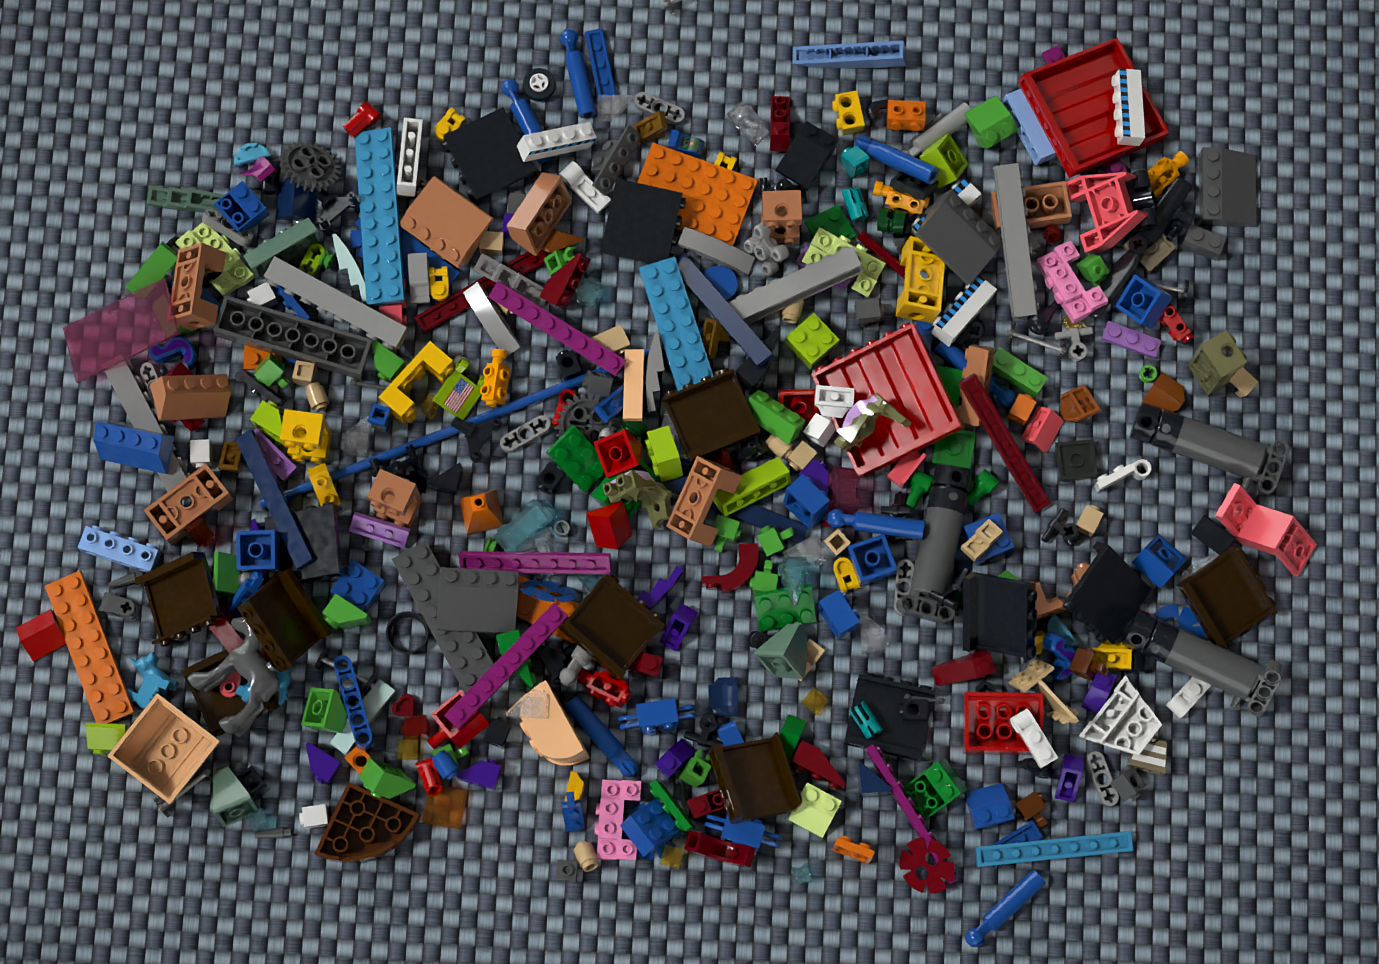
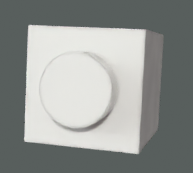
(262, 296)
(819, 429)
(200, 453)
(314, 816)

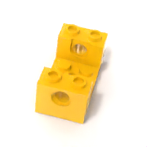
(921, 296)
(395, 397)
(308, 432)

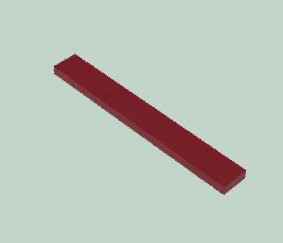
(458, 303)
(1004, 443)

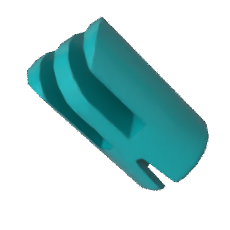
(855, 204)
(869, 726)

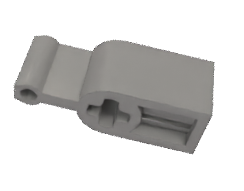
(419, 278)

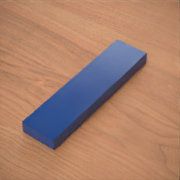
(600, 62)

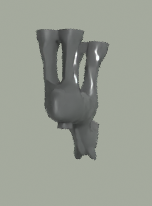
(251, 665)

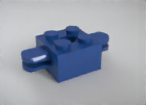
(657, 716)
(743, 833)

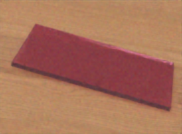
(121, 330)

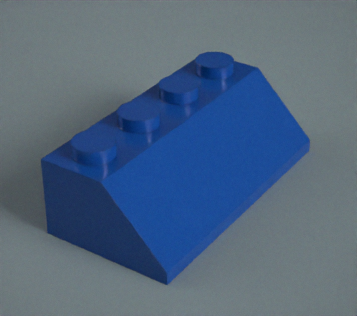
(133, 446)

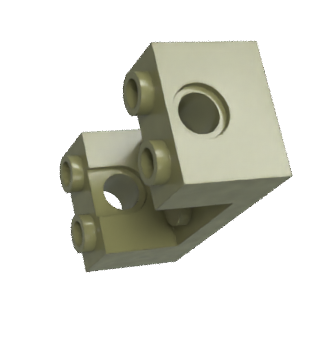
(1211, 365)

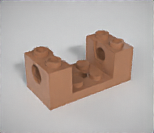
(782, 211)
(191, 267)
(703, 481)
(394, 498)
(173, 518)
(1055, 605)

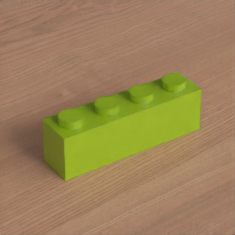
(754, 486)

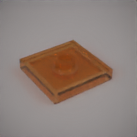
(446, 808)

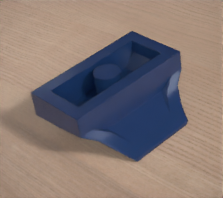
(724, 696)

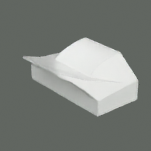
(834, 400)

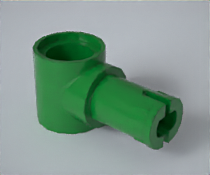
(983, 484)
(919, 485)

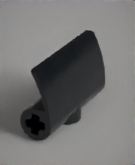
(1142, 199)

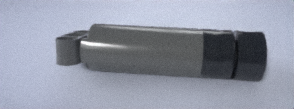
(1210, 445)
(939, 543)
(1205, 661)

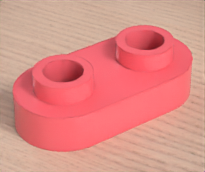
(234, 679)

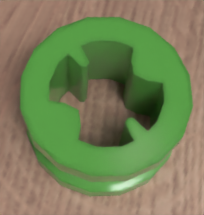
(327, 259)
(1150, 368)
(491, 546)

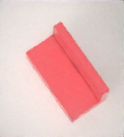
(1042, 428)
(906, 468)

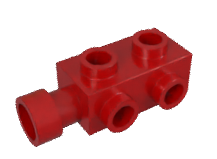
(1175, 324)
(611, 687)

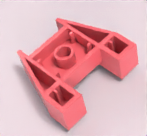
(1109, 208)

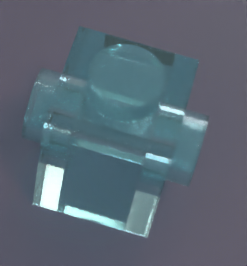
(589, 292)

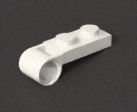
(582, 186)
(1122, 472)
(1187, 696)
(1033, 737)

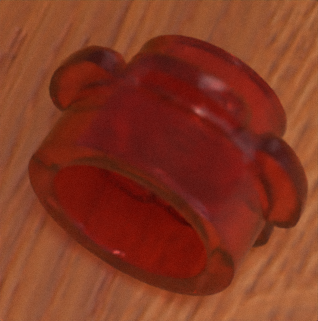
(1054, 237)

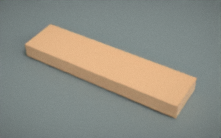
(633, 385)

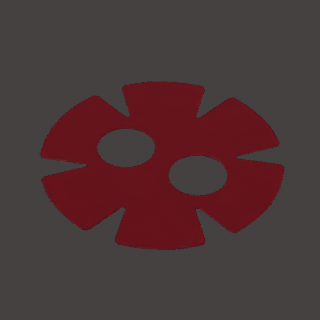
(935, 872)

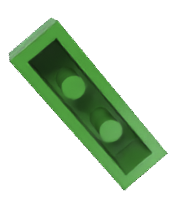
(154, 268)
(1018, 373)
(775, 417)

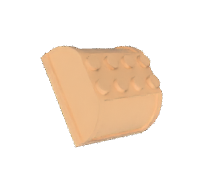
(555, 736)
(163, 748)

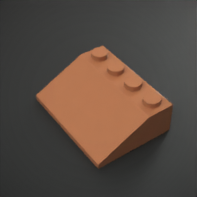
(446, 222)

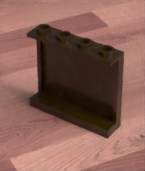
(710, 415)
(181, 597)
(1226, 597)
(284, 619)
(612, 625)
(214, 704)
(755, 779)

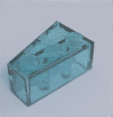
(525, 524)

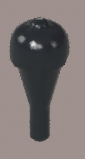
(1040, 322)

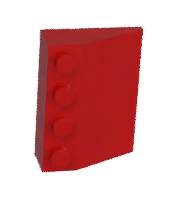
(988, 722)

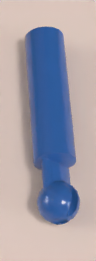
(578, 75)
(522, 112)
(898, 159)
(956, 358)
(878, 523)
(601, 736)
(1006, 908)

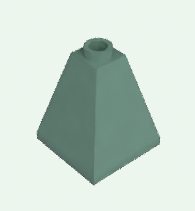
(785, 652)
(230, 798)

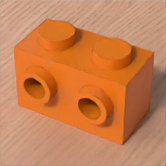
(906, 115)

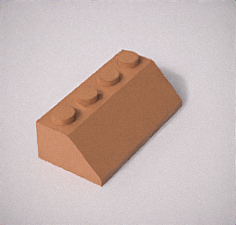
(1045, 204)
(539, 213)
(979, 362)
(191, 396)

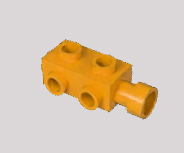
(1166, 171)
(898, 199)
(496, 379)

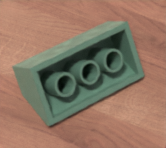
(284, 246)

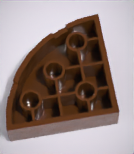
(364, 827)

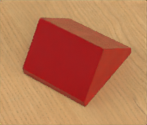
(800, 401)
(618, 452)
(610, 525)
(41, 635)

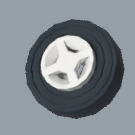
(539, 77)

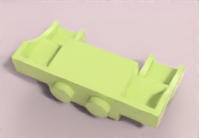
(826, 243)
(235, 271)

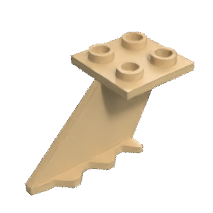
(1031, 677)

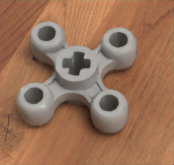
(766, 249)

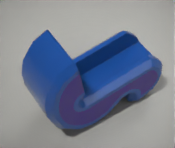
(175, 347)
(1057, 645)

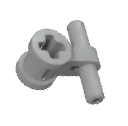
(1073, 334)

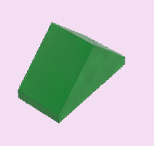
(791, 734)

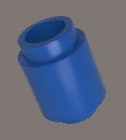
(445, 765)

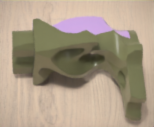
(862, 419)
(642, 487)

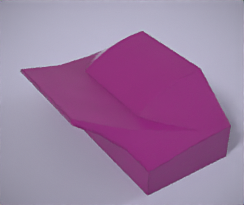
(260, 169)

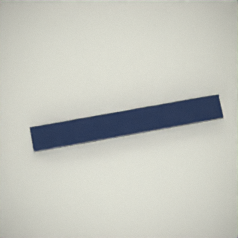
(723, 312)
(275, 499)
(750, 514)

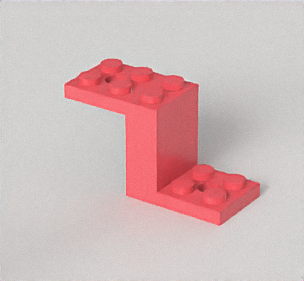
(1266, 529)

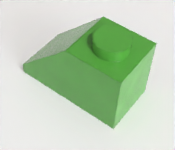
(386, 362)

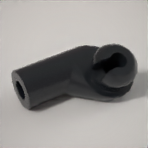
(874, 107)

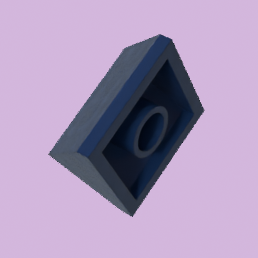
(295, 202)
(870, 784)

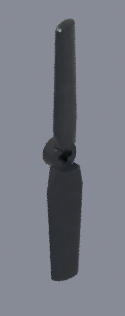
(1129, 261)

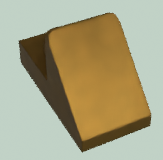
(652, 127)
(712, 334)
(230, 458)

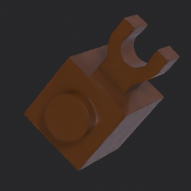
(1087, 664)
(1030, 808)

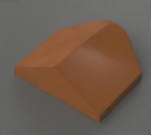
(560, 240)
(1165, 394)
(1078, 404)

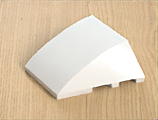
(1123, 721)

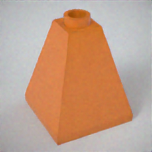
(481, 512)

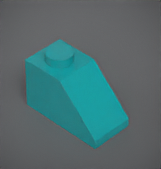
(854, 161)

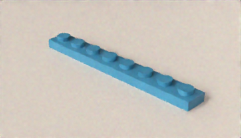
(1053, 848)

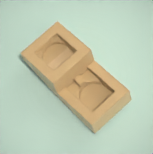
(981, 540)
(813, 653)

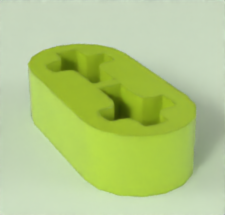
(308, 258)

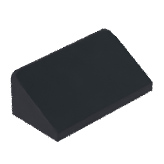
(1212, 535)

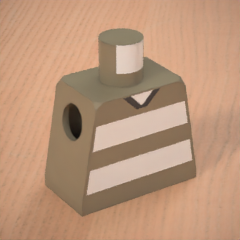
(1151, 758)

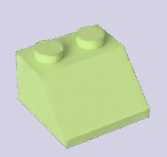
(816, 810)

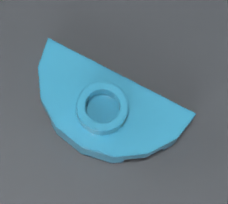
(250, 153)
(1055, 625)

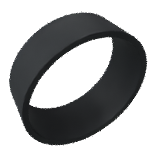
(407, 614)

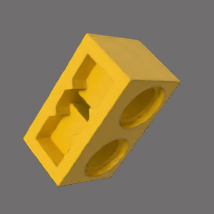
(852, 112)
(323, 484)

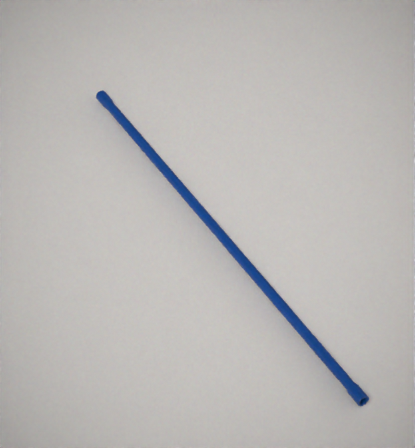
(449, 431)

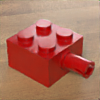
(449, 731)

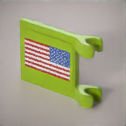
(458, 392)

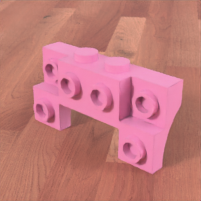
(1065, 284)
(611, 816)

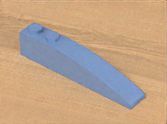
(852, 55)

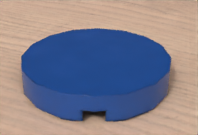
(723, 280)

